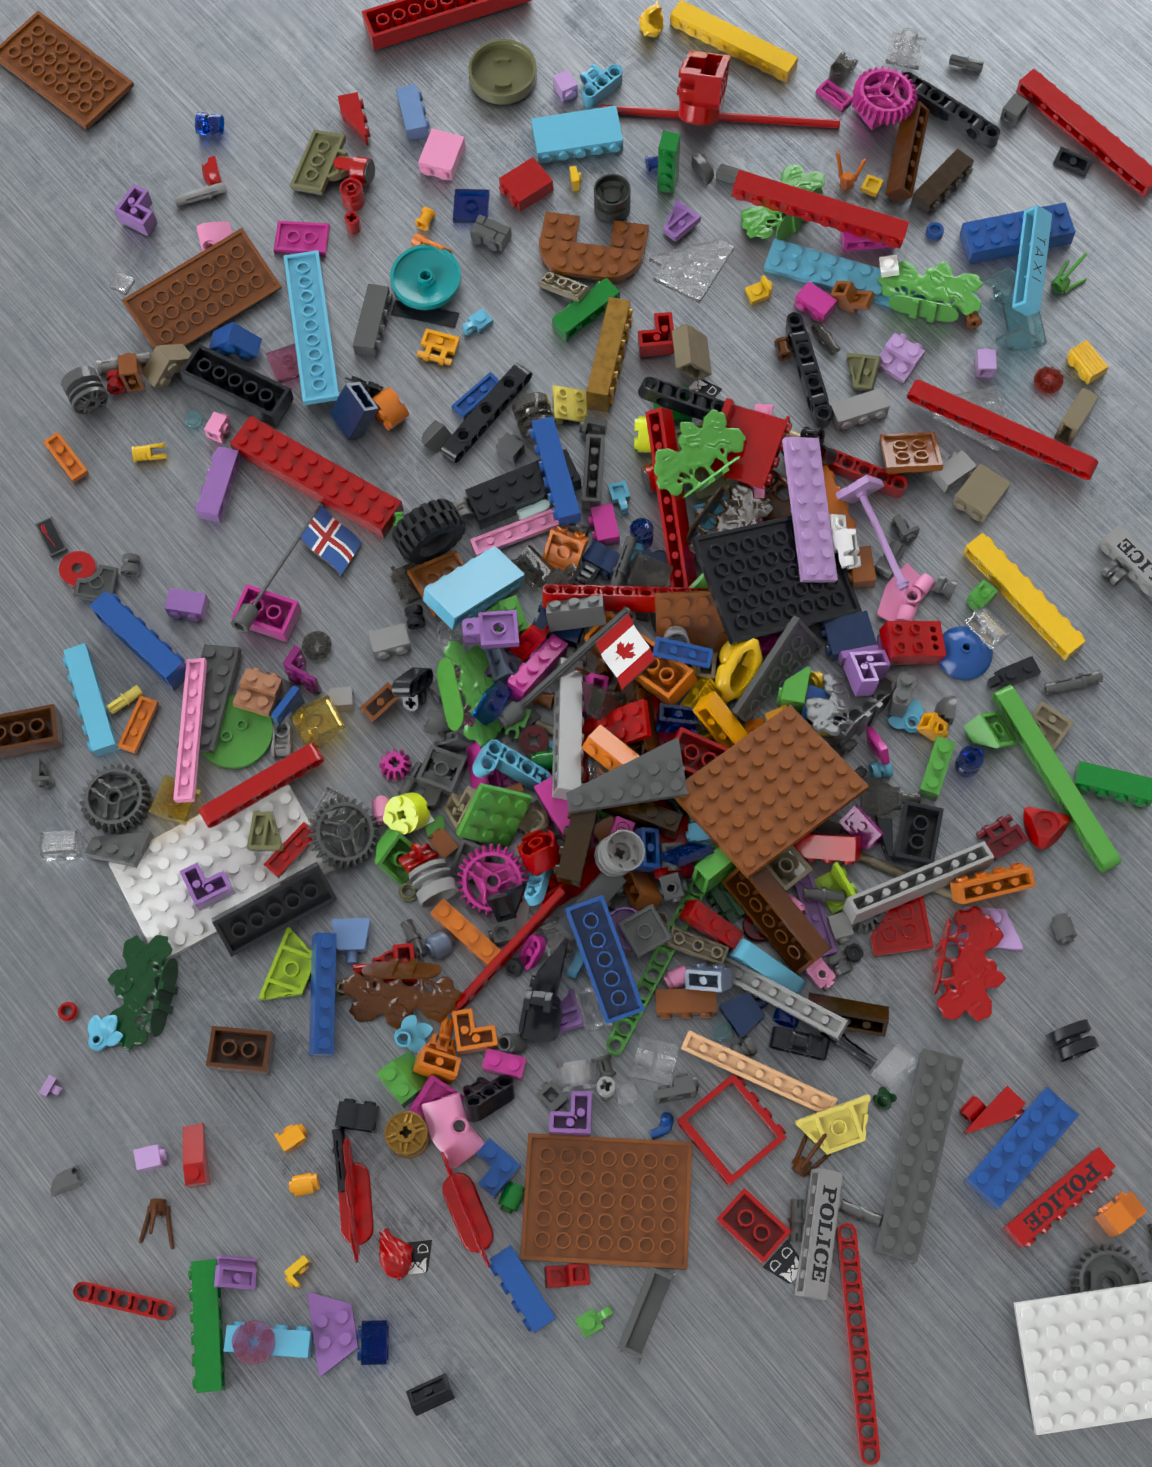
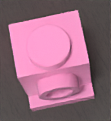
(217, 427)
(812, 974)

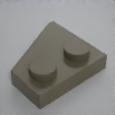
(1051, 723)

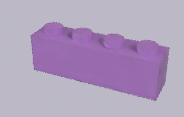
(219, 484)

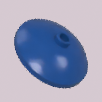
(963, 663)

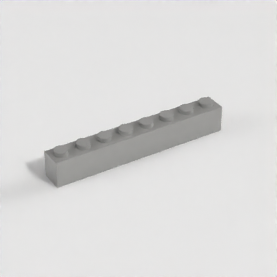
(568, 731)
(917, 883)

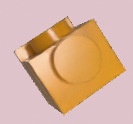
(932, 726)
(292, 1137)

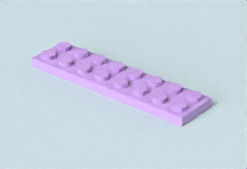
(809, 509)

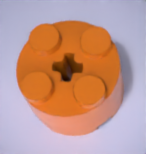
(390, 408)

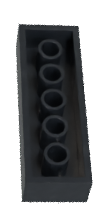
(237, 385)
(514, 490)
(273, 909)

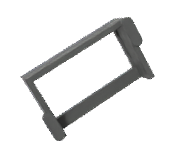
(645, 1312)

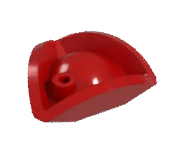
(1044, 826)

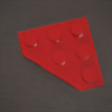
(903, 930)

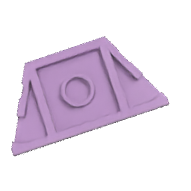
(1010, 940)

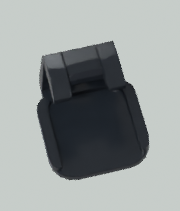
(540, 1016)

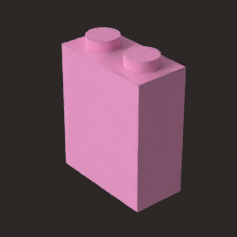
(442, 154)

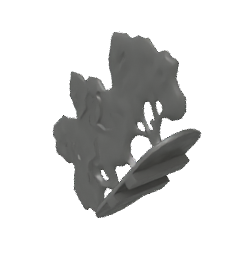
(842, 701)

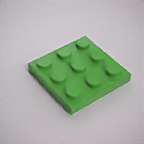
(494, 815)

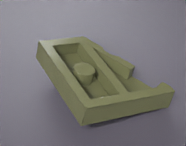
(863, 370)
(264, 833)

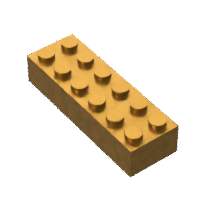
(609, 355)

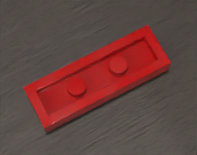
(293, 849)

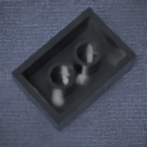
(917, 834)

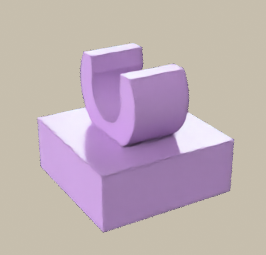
(49, 1085)

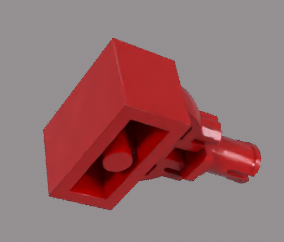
(403, 952)

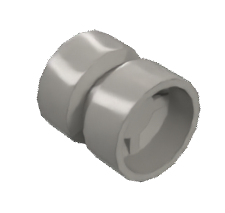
(677, 633)

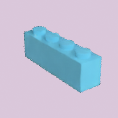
(288, 1342)

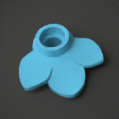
(913, 714)
(105, 1030)
(415, 1031)

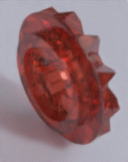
(1045, 385)

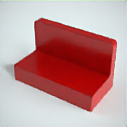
(529, 641)

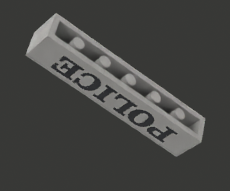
(1130, 557)
(819, 1234)

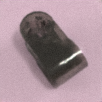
(841, 68)

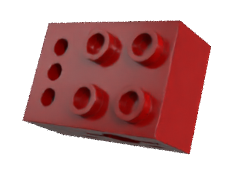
(913, 642)

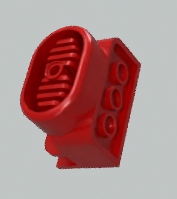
(702, 87)

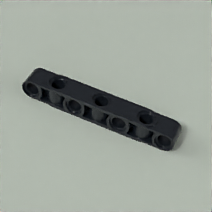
(955, 113)
(808, 370)
(670, 395)
(477, 422)

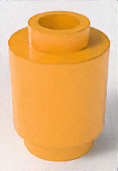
(304, 1184)

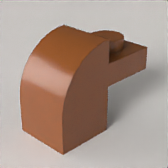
(850, 298)

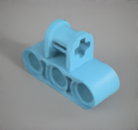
(600, 83)

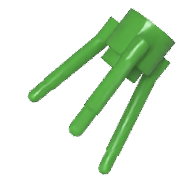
(1061, 283)

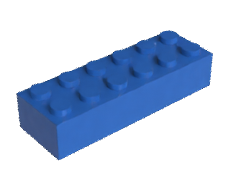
(1001, 234)
(140, 639)
(604, 959)
(1021, 1148)

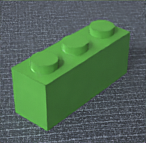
(936, 768)

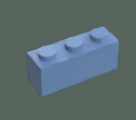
(413, 112)

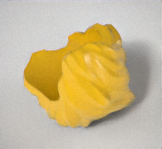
(652, 21)

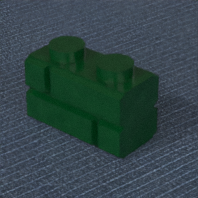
(725, 904)

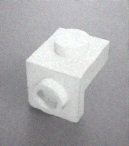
(889, 266)

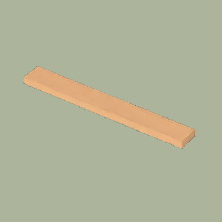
(757, 1072)

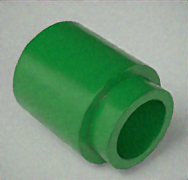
(543, 759)
(511, 1197)

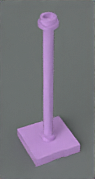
(859, 491)

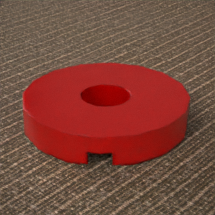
(75, 559)

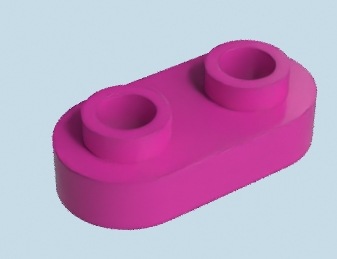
(532, 951)

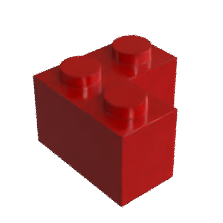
(658, 340)

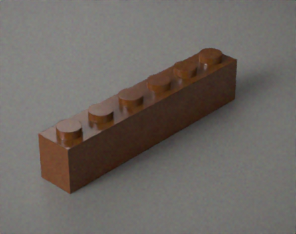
(907, 154)

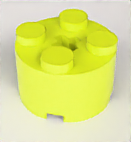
(642, 441)
(406, 813)

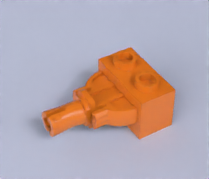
(439, 1055)

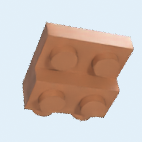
(258, 691)

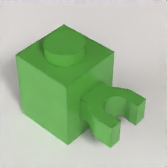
(981, 595)

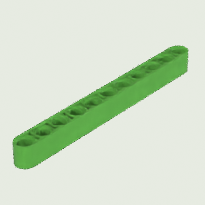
(1056, 778)
(648, 984)

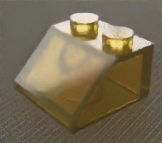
(317, 721)
(166, 808)

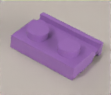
(235, 1273)

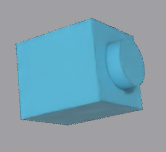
(696, 833)

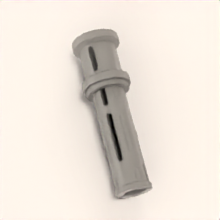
(112, 363)
(609, 1086)

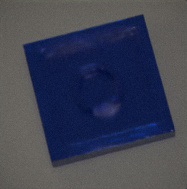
(470, 204)
(686, 853)

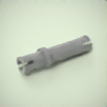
(199, 194)

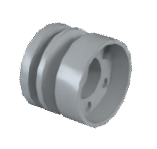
(627, 847)
(433, 882)

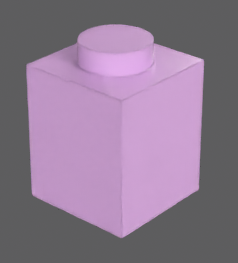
(565, 85)
(985, 363)
(150, 1158)

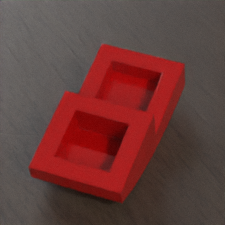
(566, 1275)

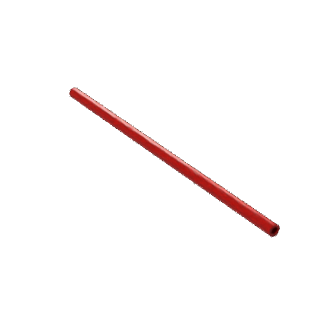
(733, 117)

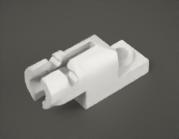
(844, 542)

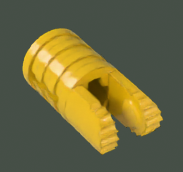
(145, 452)

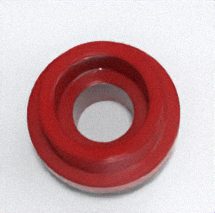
(62, 1011)

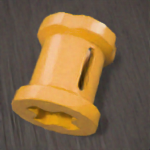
(425, 218)

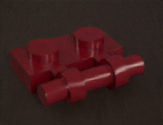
(1004, 842)

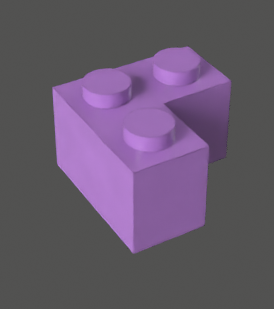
(135, 211)
(865, 670)
(206, 890)
(574, 1122)

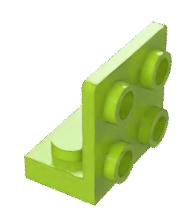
(836, 880)

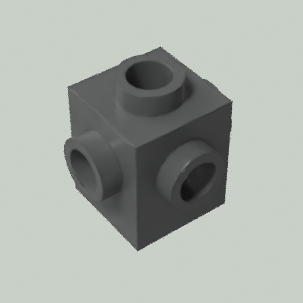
(667, 884)

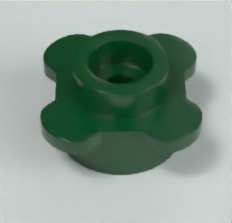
(884, 1103)

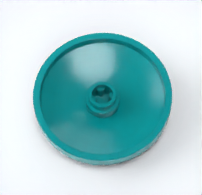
(425, 277)

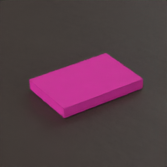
(301, 237)

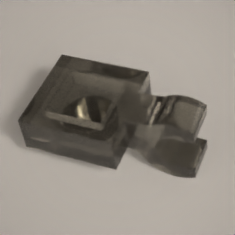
(561, 578)

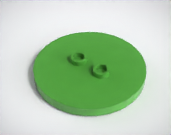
(242, 739)

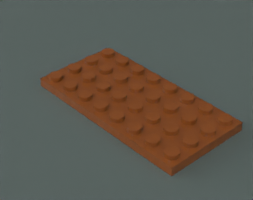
(63, 70)
(202, 292)

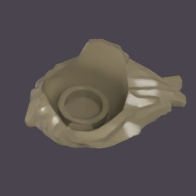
(535, 819)

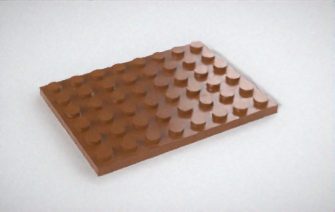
(770, 791)
(607, 1201)

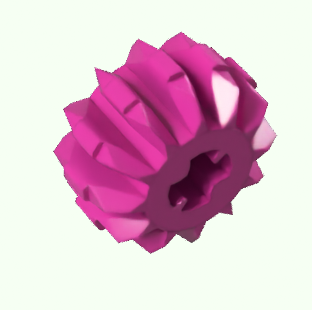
(402, 766)

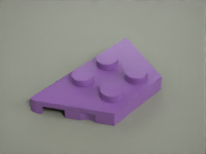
(332, 1330)

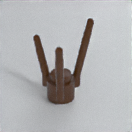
(601, 669)
(803, 1165)
(156, 1209)

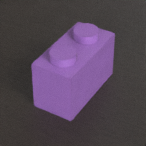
(186, 604)

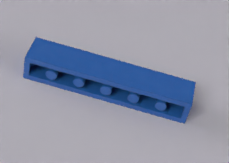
(556, 471)
(322, 994)

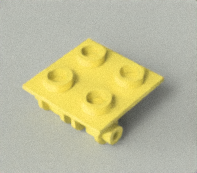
(569, 404)

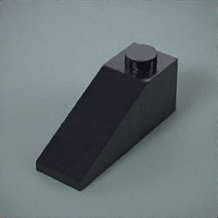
(549, 974)

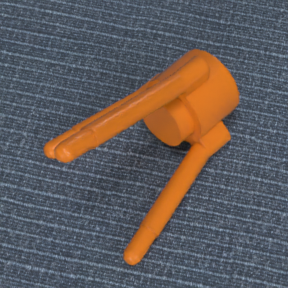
(847, 179)
(419, 239)

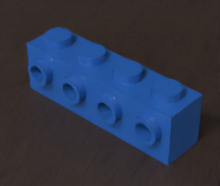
(522, 1288)

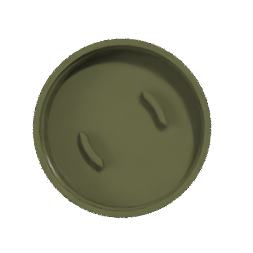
(502, 71)

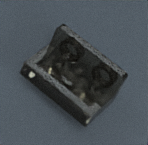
(533, 567)
(406, 588)

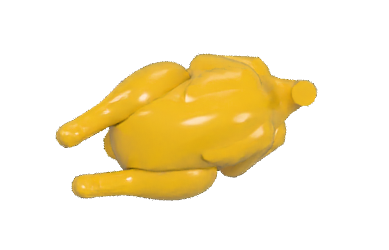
(737, 668)

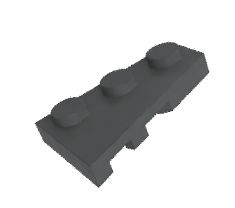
(120, 848)

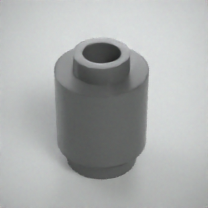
(1063, 928)
(512, 1043)

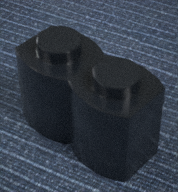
(357, 1116)

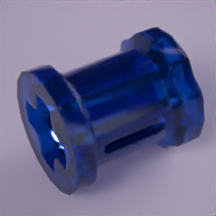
(651, 162)

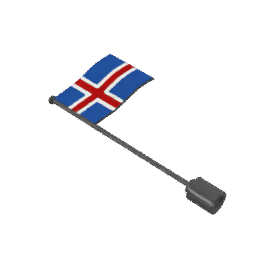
(324, 538)

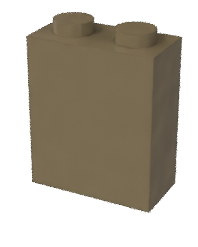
(691, 352)
(1076, 416)
(981, 493)

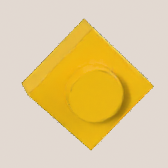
(576, 178)
(872, 185)

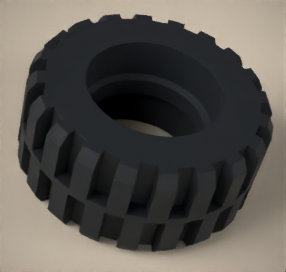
(428, 531)

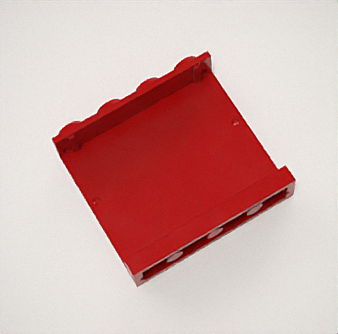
(760, 448)

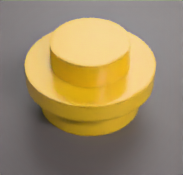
(816, 679)

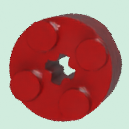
(539, 851)

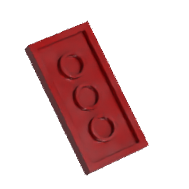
(626, 723)

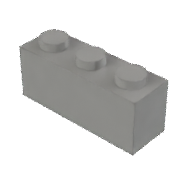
(859, 409)

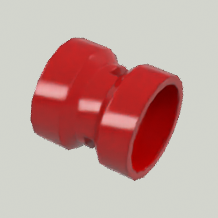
(115, 383)

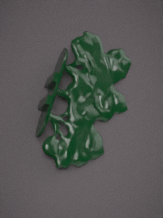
(138, 983)

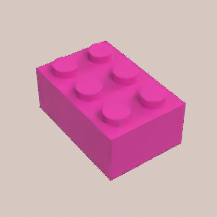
(276, 613)

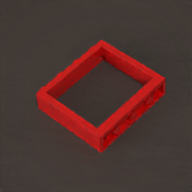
(707, 1152)

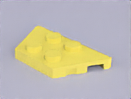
(842, 1123)

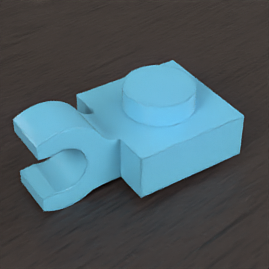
(478, 321)
(619, 494)

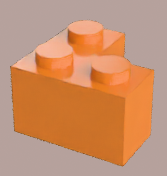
(472, 1039)
(1121, 1214)

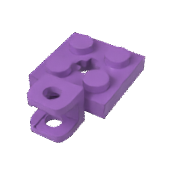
(484, 626)

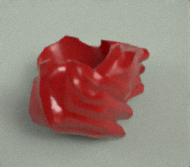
(394, 1255)

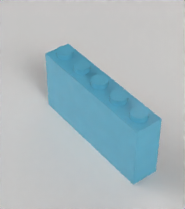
(577, 134)
(473, 587)

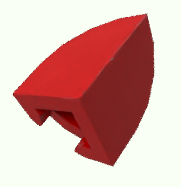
(211, 171)

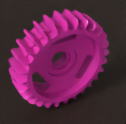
(880, 106)
(480, 870)

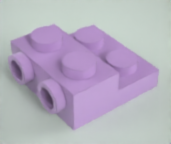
(900, 357)

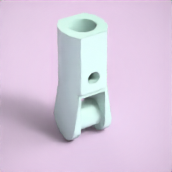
(533, 509)

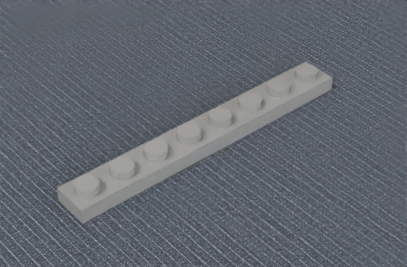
(786, 999)

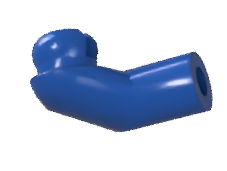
(664, 1127)

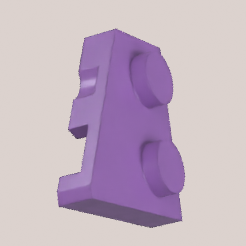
(680, 221)
(571, 1015)

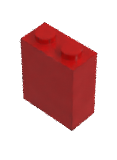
(525, 184)

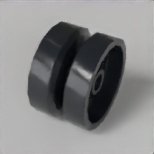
(1073, 1044)

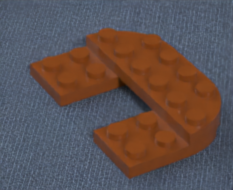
(590, 261)

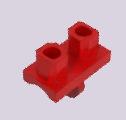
(417, 857)

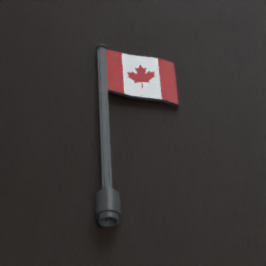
(620, 648)

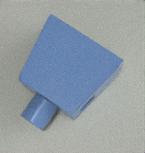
(352, 937)

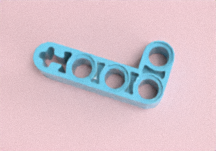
(534, 773)
(762, 963)

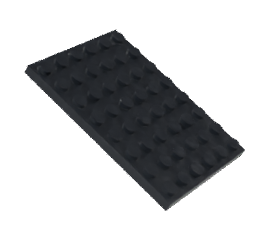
(758, 581)

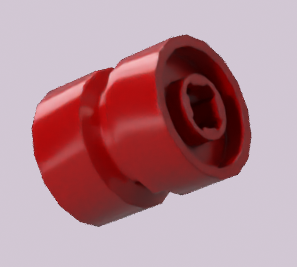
(352, 194)

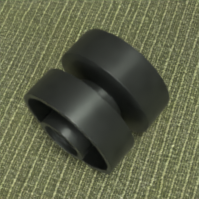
(612, 197)

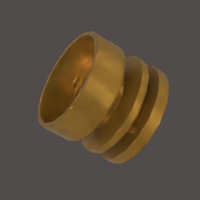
(416, 1142)

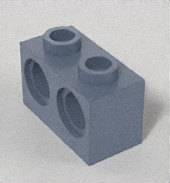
(501, 663)

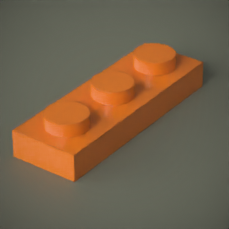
(65, 457)
(138, 724)

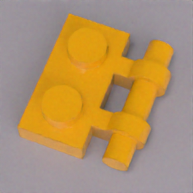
(438, 342)

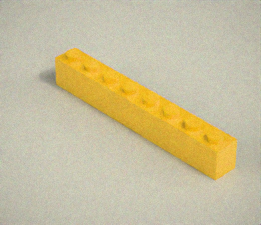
(733, 41)
(1024, 596)

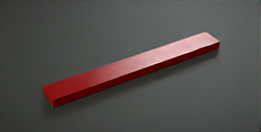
(510, 949)

